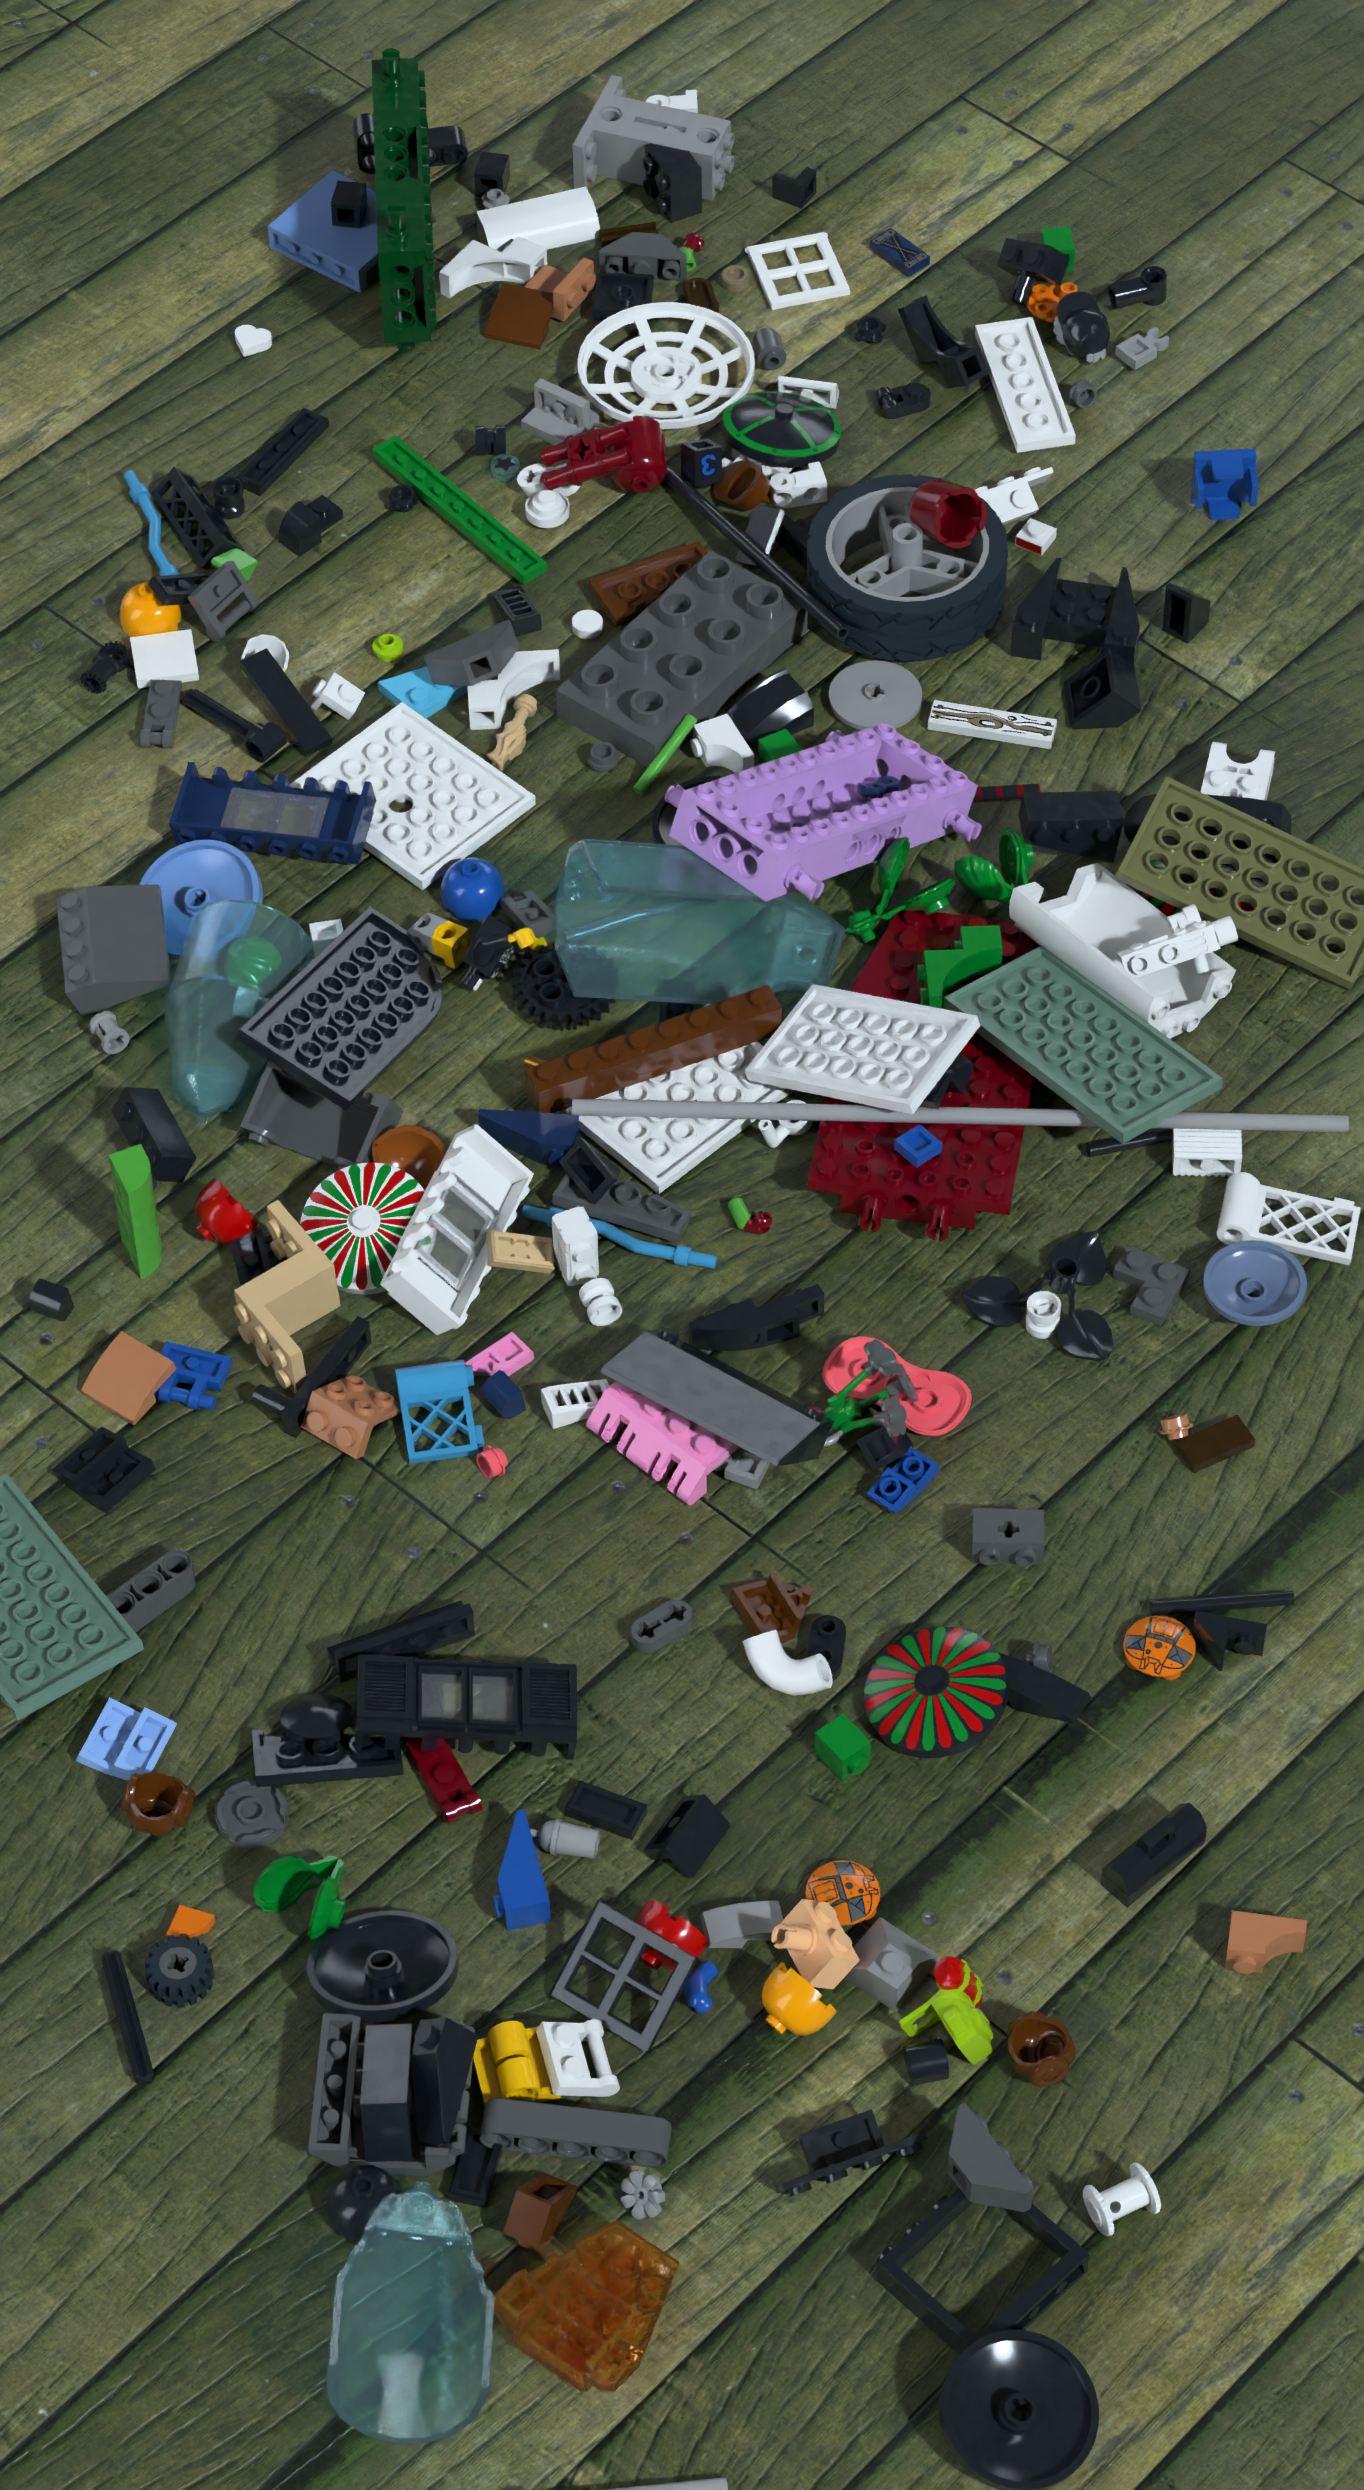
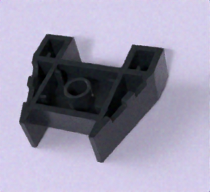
(1076, 615)

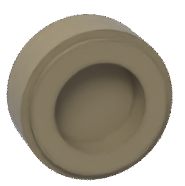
(735, 278)

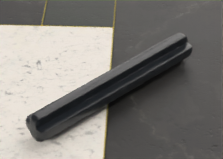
(127, 2017)

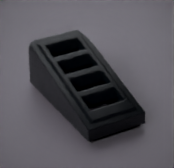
(522, 614)

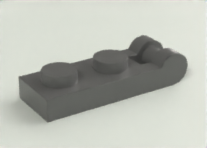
(161, 713)
(529, 912)

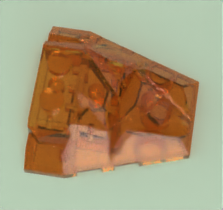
(590, 2307)

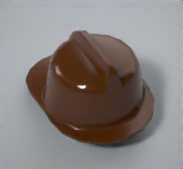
(743, 485)

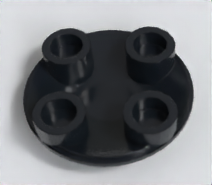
(316, 1717)

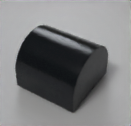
(51, 1300)
(926, 2061)

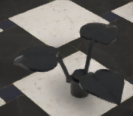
(1071, 1262)

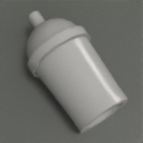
(567, 1839)

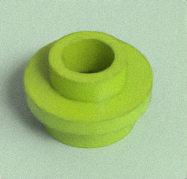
(388, 647)

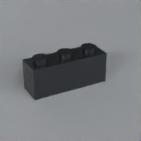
(149, 1122)

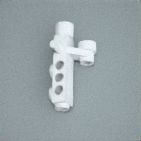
(1188, 941)

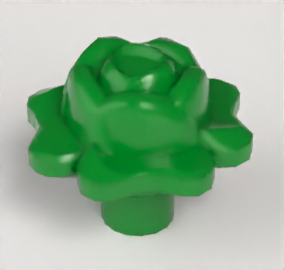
(862, 924)

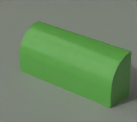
(137, 1208)

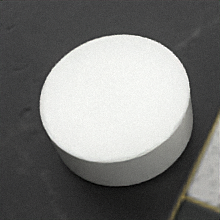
(587, 624)

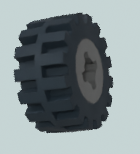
(171, 1982)

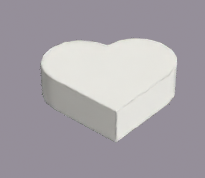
(252, 340)

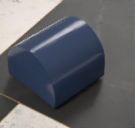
(504, 1395)

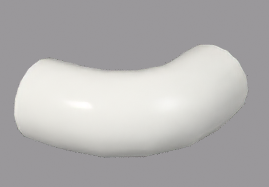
(784, 1673)

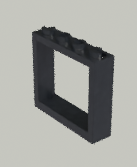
(1017, 2316)

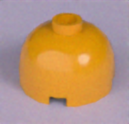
(144, 613)
(794, 2003)

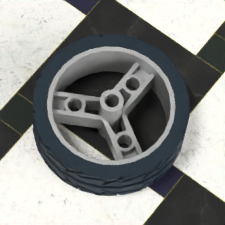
(884, 598)

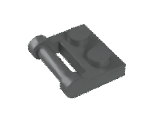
(217, 594)

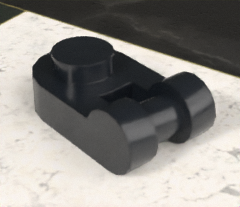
(903, 400)

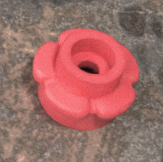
(492, 1462)

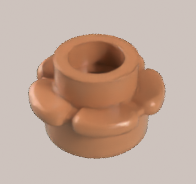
(1175, 1426)

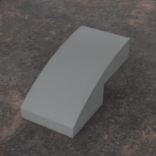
(737, 1923)

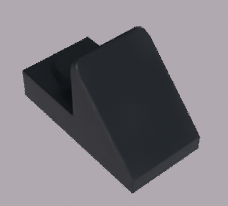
(1223, 1633)

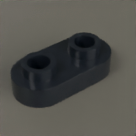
(828, 1644)

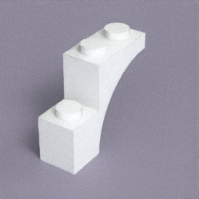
(484, 264)
(491, 697)

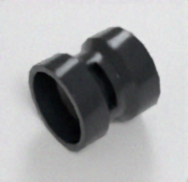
(490, 440)
(228, 497)

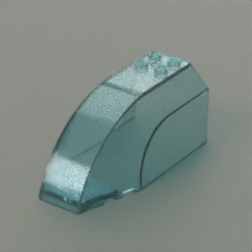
(680, 930)

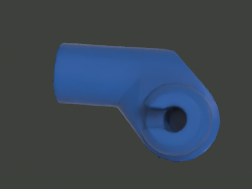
(696, 1987)

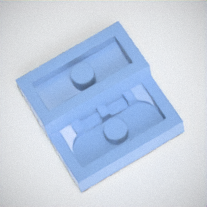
(126, 1740)

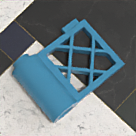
(431, 1386)

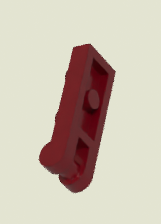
(444, 1779)

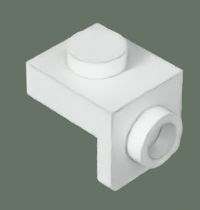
(337, 695)

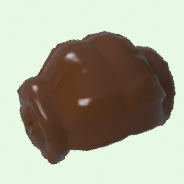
(157, 1803)
(1040, 2048)

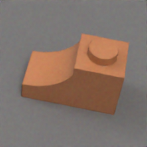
(1259, 1938)

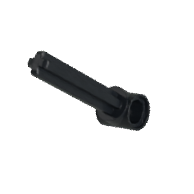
(260, 739)

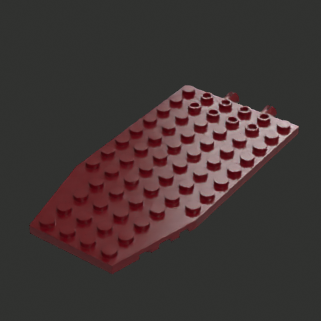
(976, 1159)

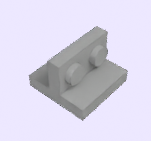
(559, 414)

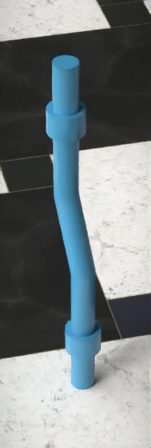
(141, 497)
(681, 1255)

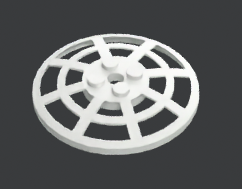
(656, 362)

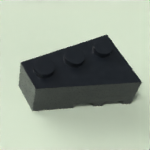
(1073, 822)
(385, 2092)

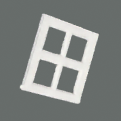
(799, 270)

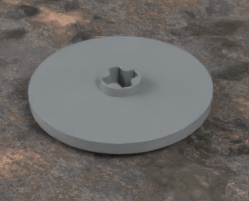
(854, 691)

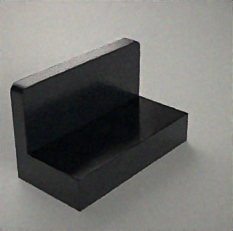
(793, 538)
(689, 1834)

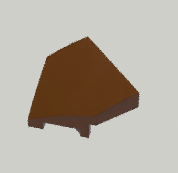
(772, 1606)

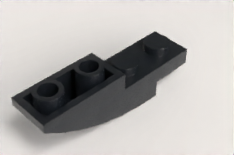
(747, 1327)

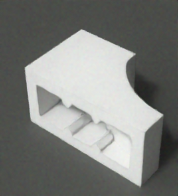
(721, 744)

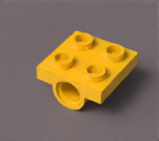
(512, 2065)

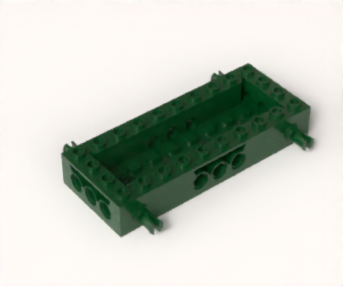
(403, 200)

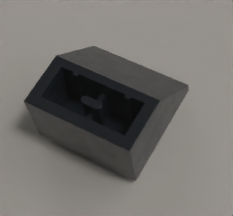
(673, 181)

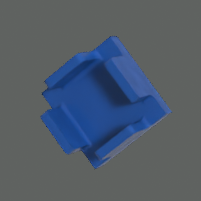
(1223, 480)

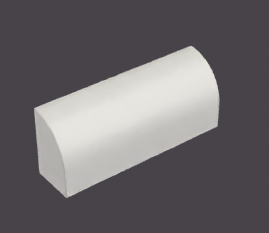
(544, 220)

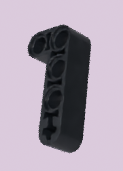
(446, 144)

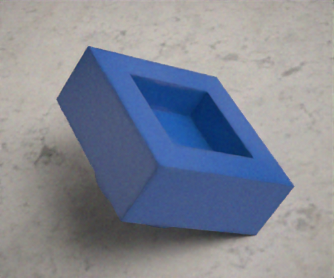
(918, 1145)

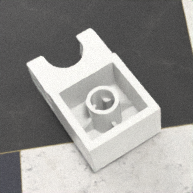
(1235, 779)

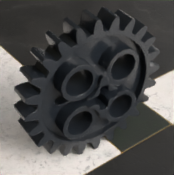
(545, 993)

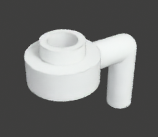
(775, 1136)

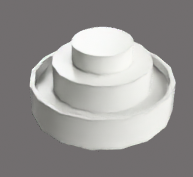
(547, 509)

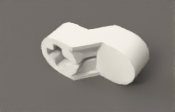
(531, 480)

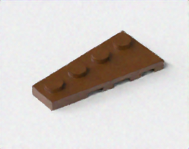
(637, 586)

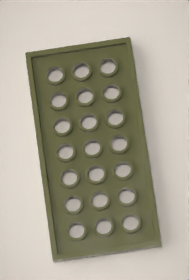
(1237, 887)

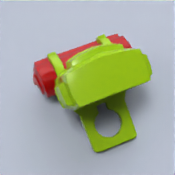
(957, 2009)

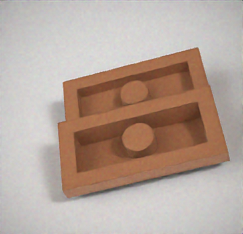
(127, 1378)

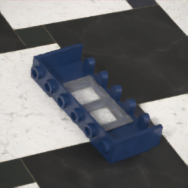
(274, 816)

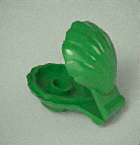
(890, 867)
(985, 881)
(290, 1876)

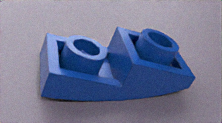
(904, 1482)

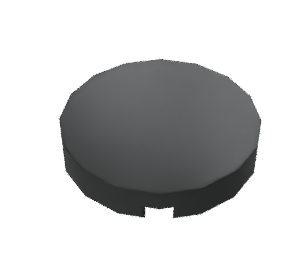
(251, 1815)

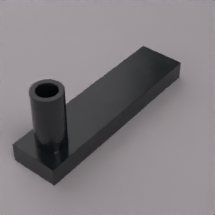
(332, 1368)

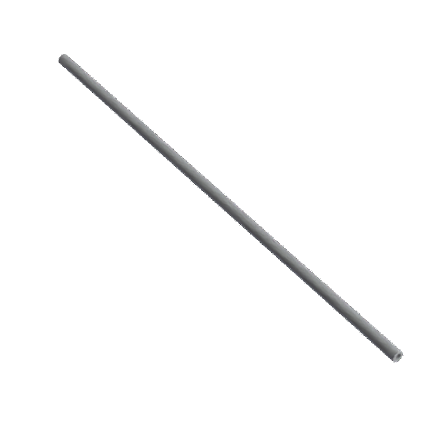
(943, 1115)

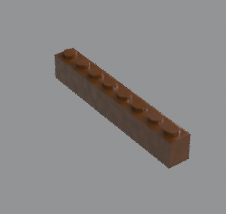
(654, 1050)

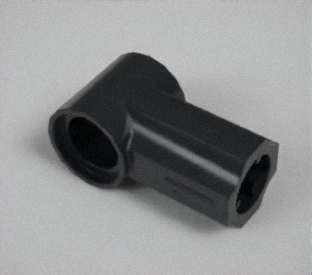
(1148, 288)

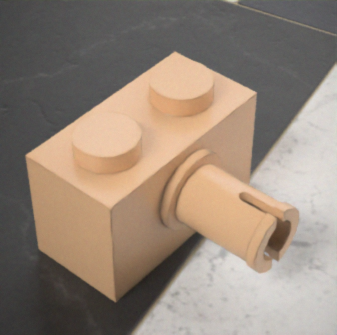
(816, 1943)

